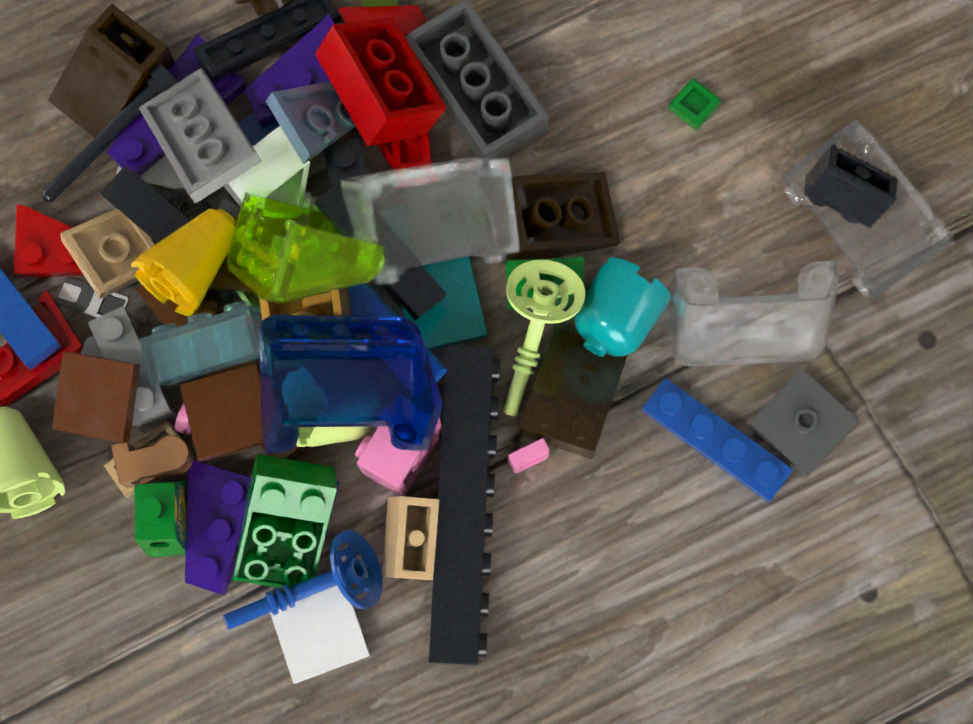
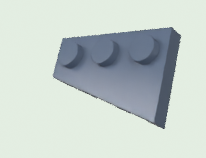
(310, 117)

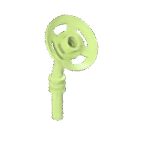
(542, 304)

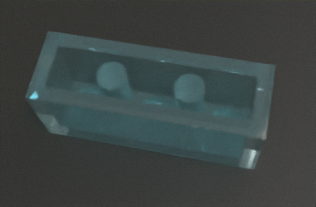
(202, 344)

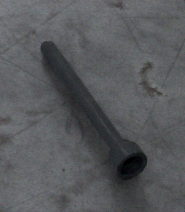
(159, 81)

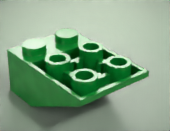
(284, 521)

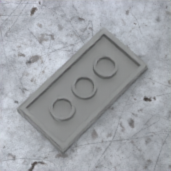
(199, 135)

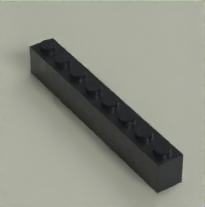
(462, 506)

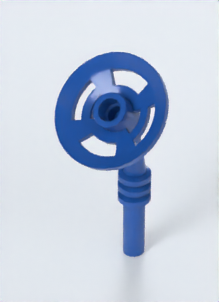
(341, 575)

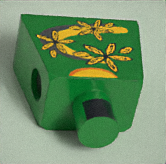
(161, 518)

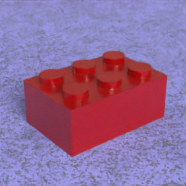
(380, 80)

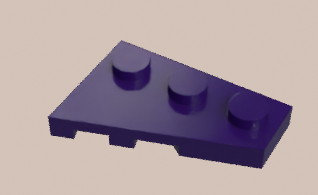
(294, 69)
(213, 525)

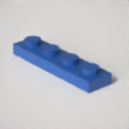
(717, 440)

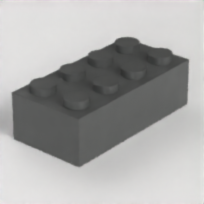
(478, 83)

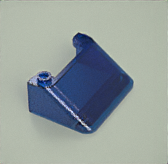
(345, 376)

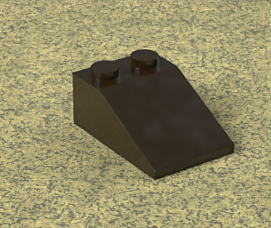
(562, 215)
(571, 395)

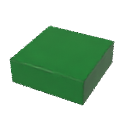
(694, 104)

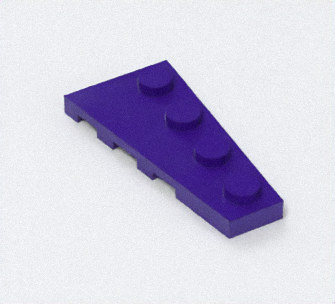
(137, 144)

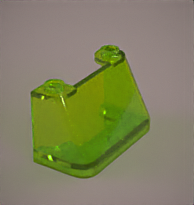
(296, 252)

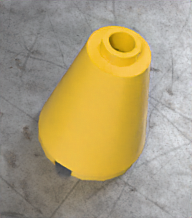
(187, 260)

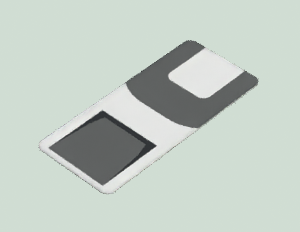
(82, 298)

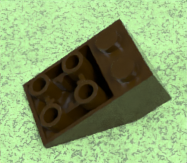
(108, 70)

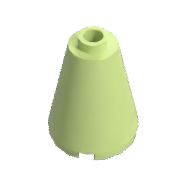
(26, 471)

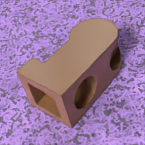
(141, 466)

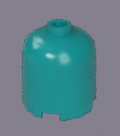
(620, 309)

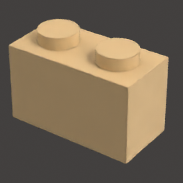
(410, 538)

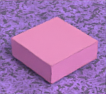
(528, 456)

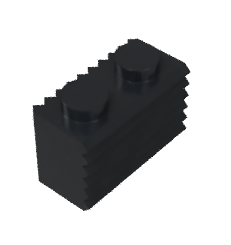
(850, 187)

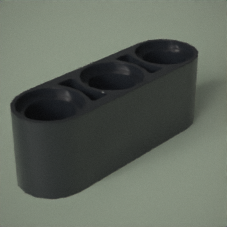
(143, 205)

